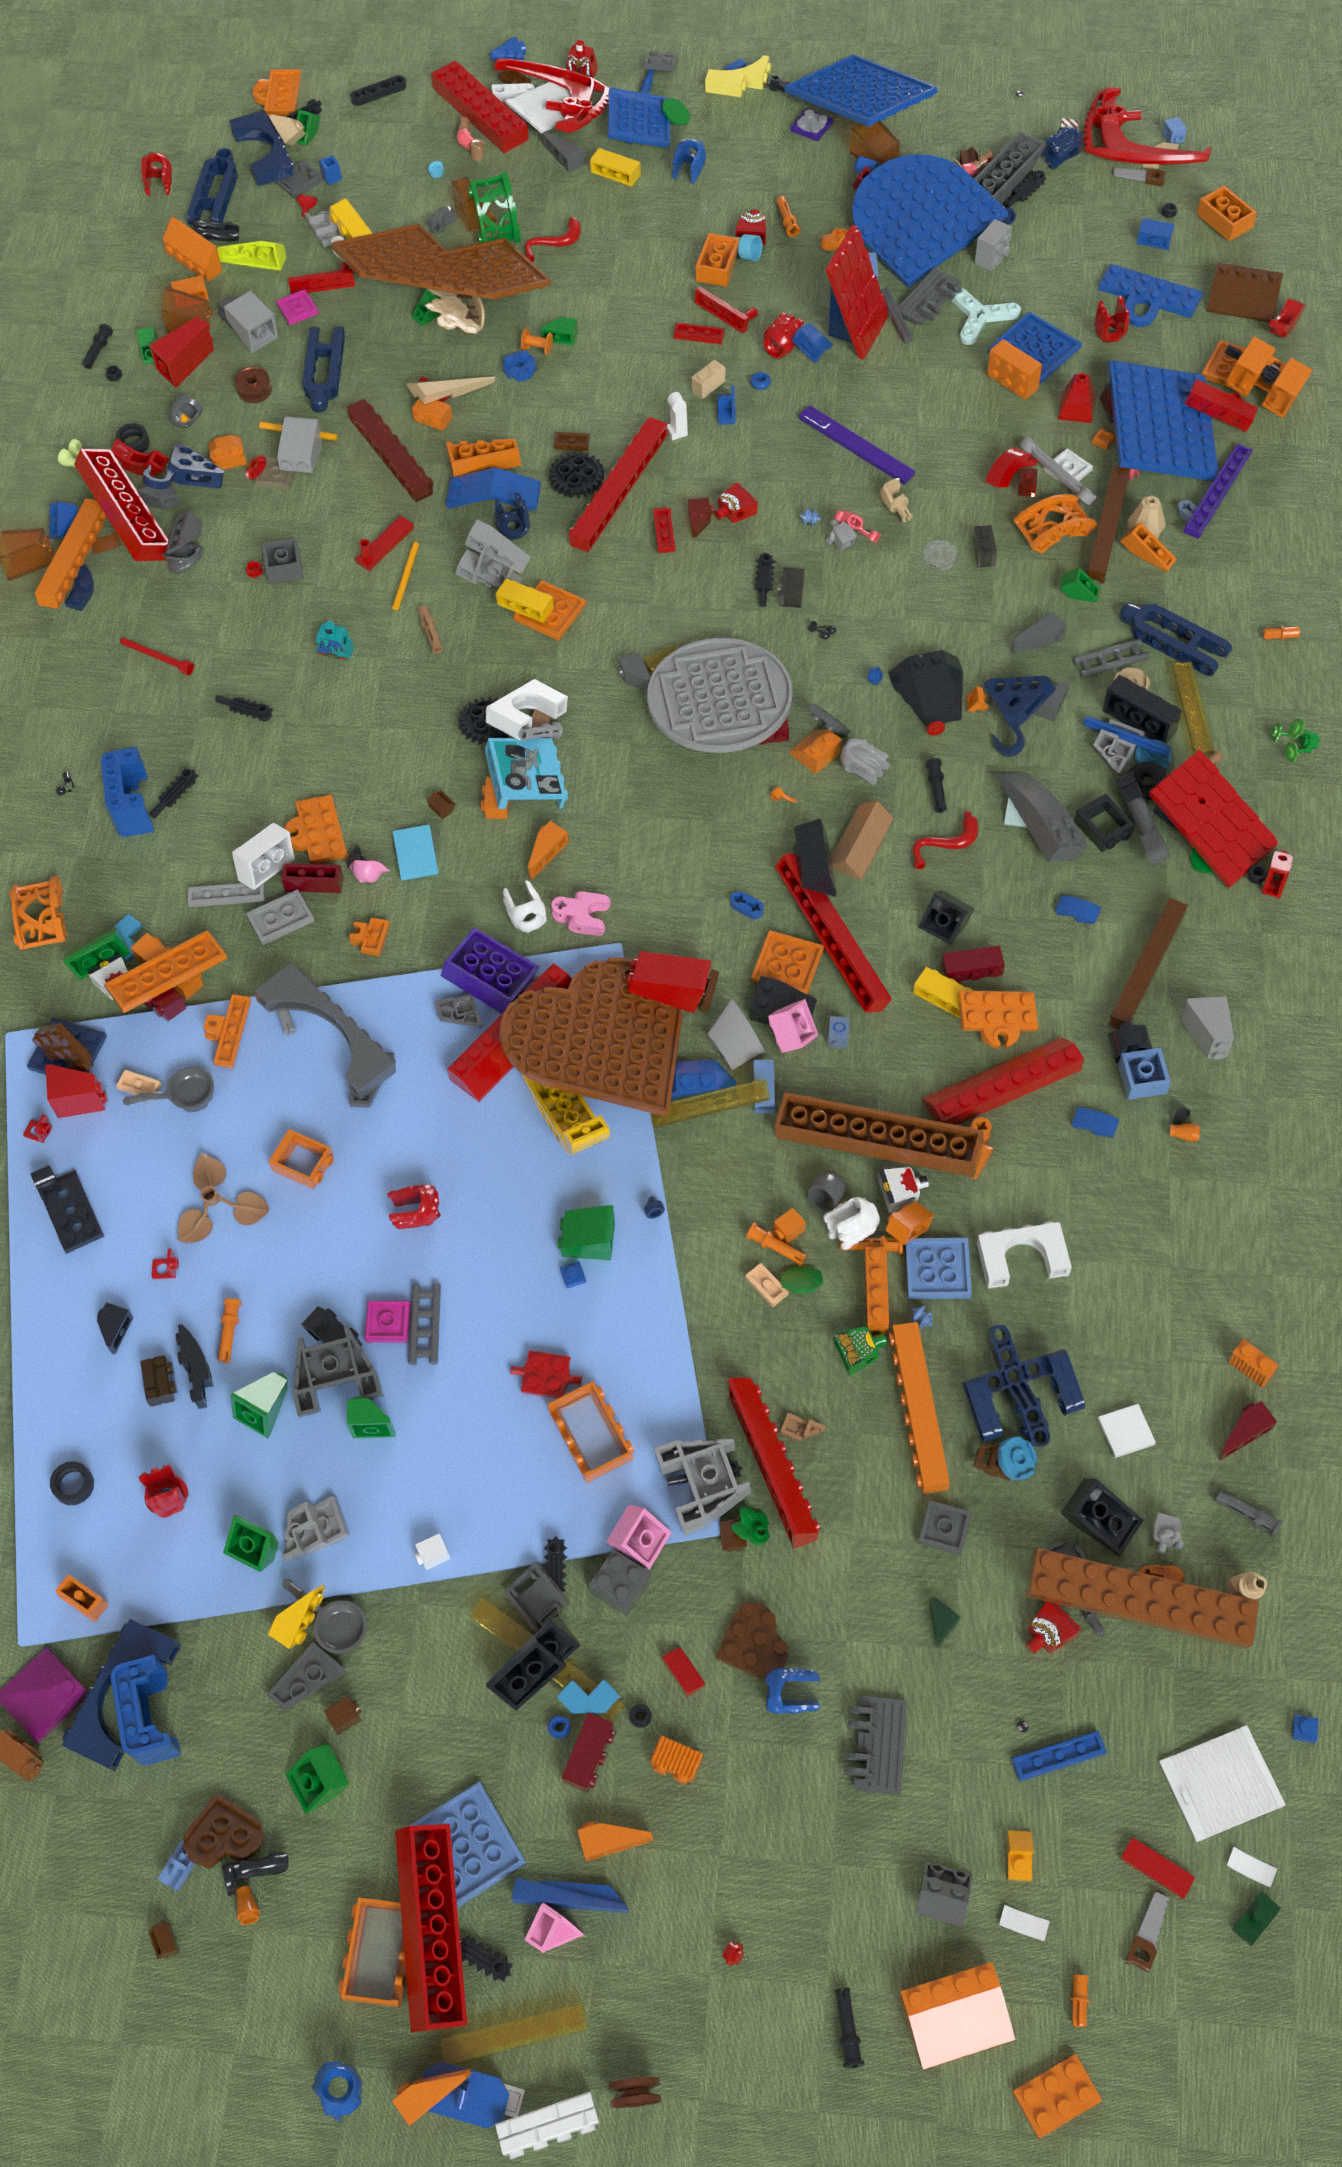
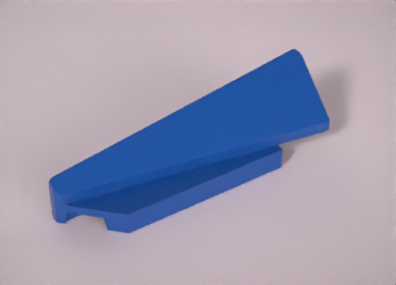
(568, 1895)

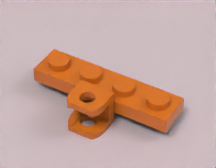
(228, 1030)

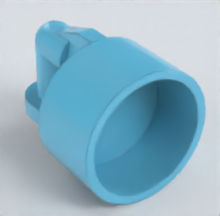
(750, 247)

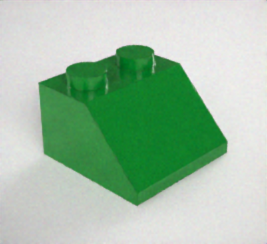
(367, 1419)
(250, 1544)
(316, 1778)

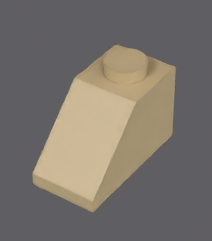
(288, 128)

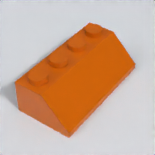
(191, 250)

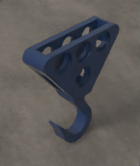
(194, 470)
(1018, 704)

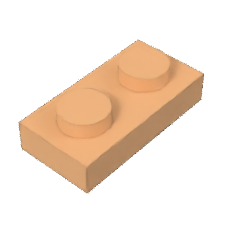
(136, 1083)
(766, 1285)

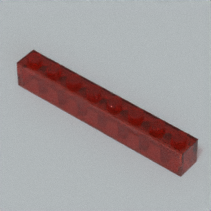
(390, 450)

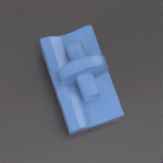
(176, 1869)

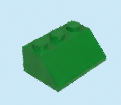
(95, 952)

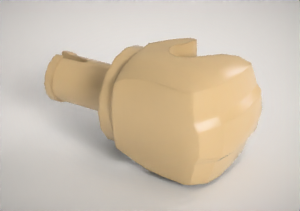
(899, 504)
(1247, 1585)

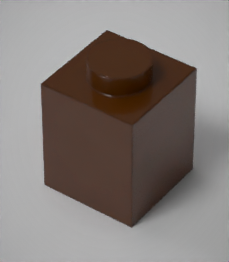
(343, 1715)

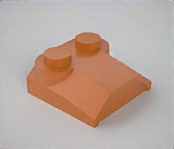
(227, 452)

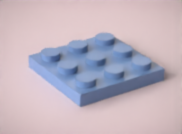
(938, 1268)

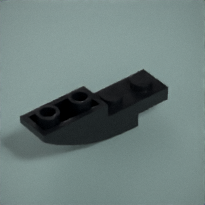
(196, 1364)

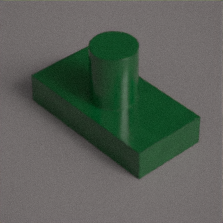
(1256, 1919)

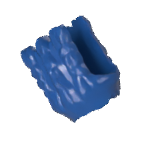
(683, 155)
(776, 1681)

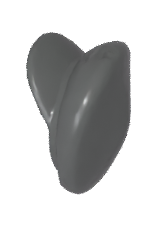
(184, 558)

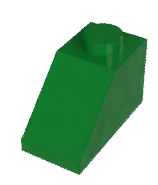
(310, 123)
(563, 330)
(1079, 586)

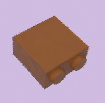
(19, 1756)

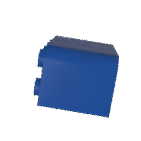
(122, 773)
(131, 1686)

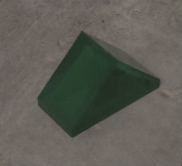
(943, 1621)

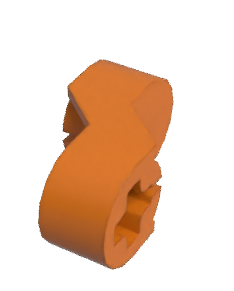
(832, 241)
(1168, 1572)

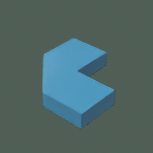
(129, 927)
(597, 1702)

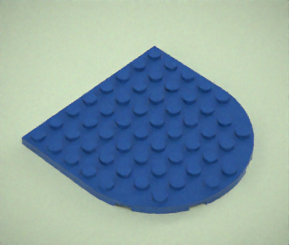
(921, 213)

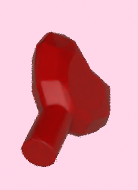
(306, 202)

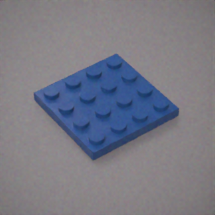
(637, 118)
(1041, 342)

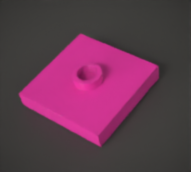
(297, 307)
(387, 1322)

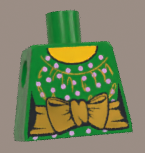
(858, 1348)

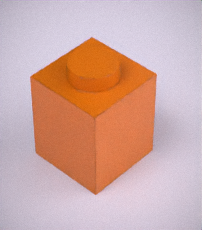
(789, 1226)

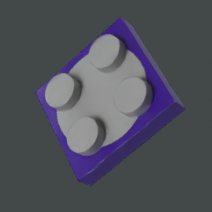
(812, 124)

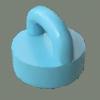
(436, 169)

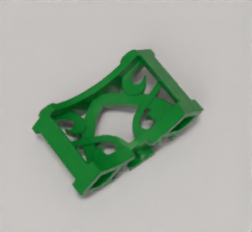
(511, 229)

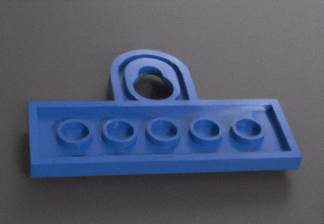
(1151, 291)

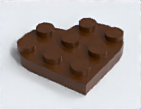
(62, 1045)
(752, 1642)
(222, 1832)

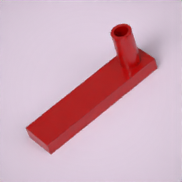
(323, 281)
(723, 310)
(380, 547)

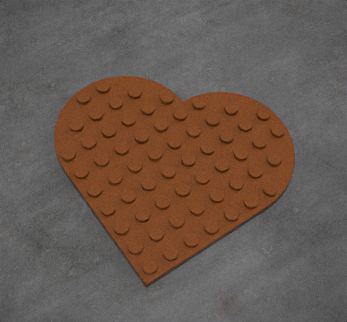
(596, 1039)

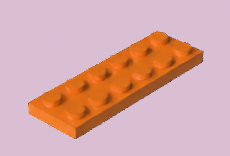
(165, 971)

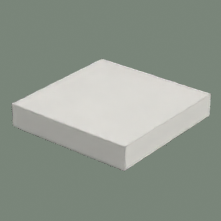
(1072, 464)
(1126, 1430)

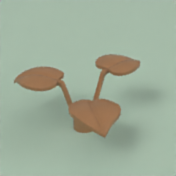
(209, 1173)

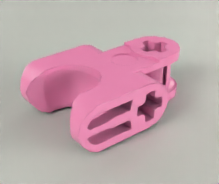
(578, 912)

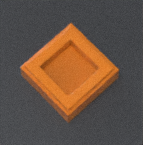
(1103, 439)

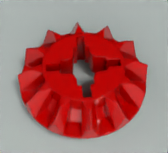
(256, 467)

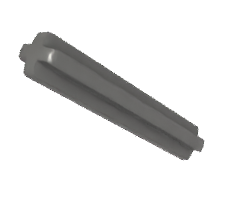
(897, 316)

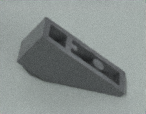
(564, 151)
(185, 529)
(1041, 634)

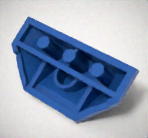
(698, 1078)

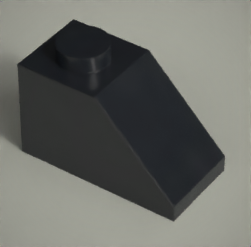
(113, 1325)

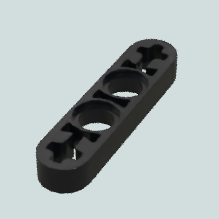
(394, 84)

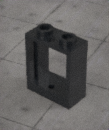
(1104, 803)

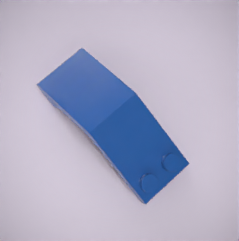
(492, 484)

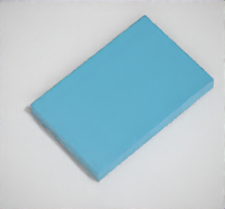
(415, 852)

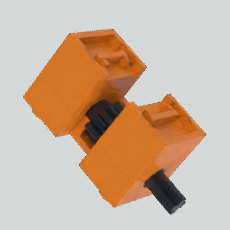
(1260, 368)

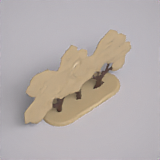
(455, 312)

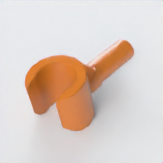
(778, 793)

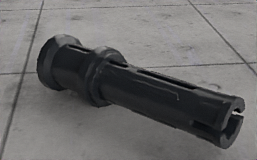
(100, 341)
(936, 779)
(849, 2040)

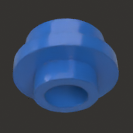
(875, 675)
(559, 1719)

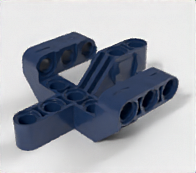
(1055, 1365)

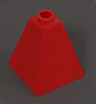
(1077, 400)

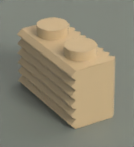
(708, 379)

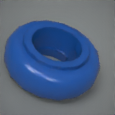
(760, 376)

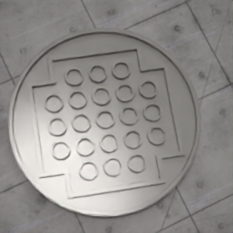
(719, 695)

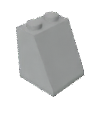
(251, 321)
(299, 444)
(1209, 1025)

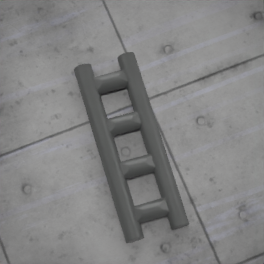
(1104, 665)
(432, 1333)

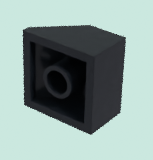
(945, 917)

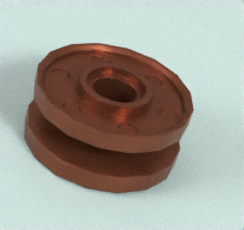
(253, 384)
(635, 2092)

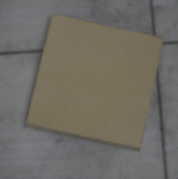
(273, 476)

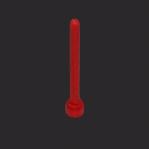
(185, 667)

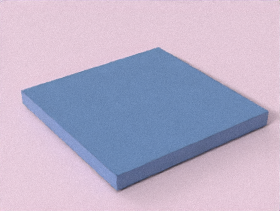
(479, 1841)

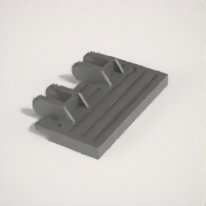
(928, 296)
(882, 1745)

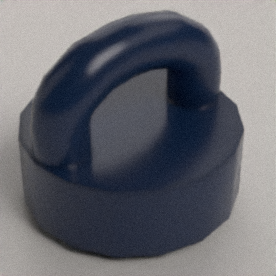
(1011, 216)
(653, 1208)

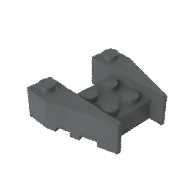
(330, 1366)

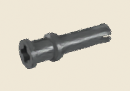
(1259, 1518)

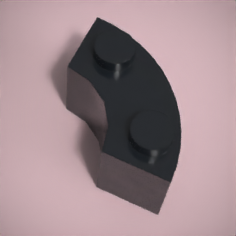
(325, 1327)

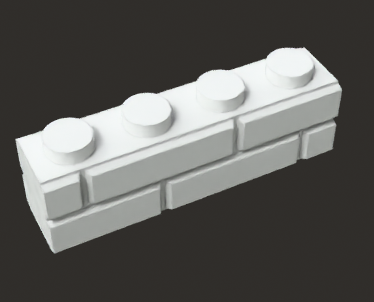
(547, 2124)

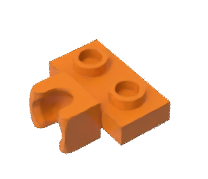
(371, 936)

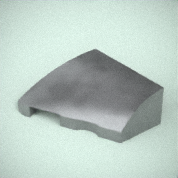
(459, 1011)

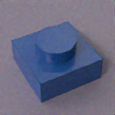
(573, 1274)
(1305, 1728)

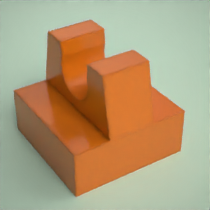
(976, 700)

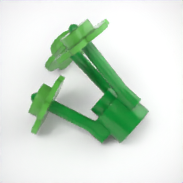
(1308, 741)

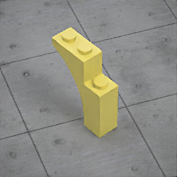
(736, 81)

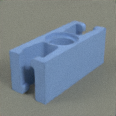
(765, 1070)

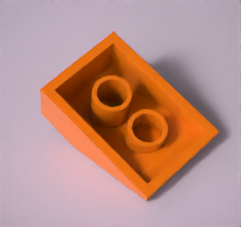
(717, 260)

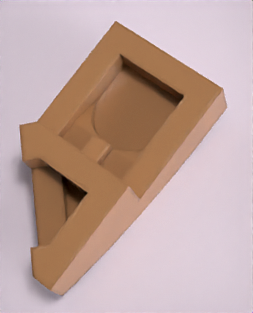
(798, 1428)

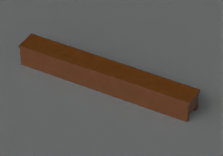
(1108, 523)
(1148, 963)

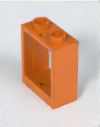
(285, 1149)

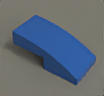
(1080, 909)
(1098, 1122)

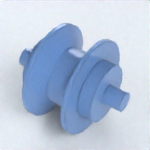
(811, 517)
(922, 1317)

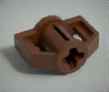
(992, 1467)

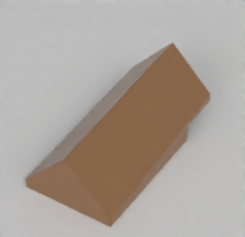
(861, 839)

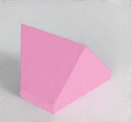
(550, 1930)

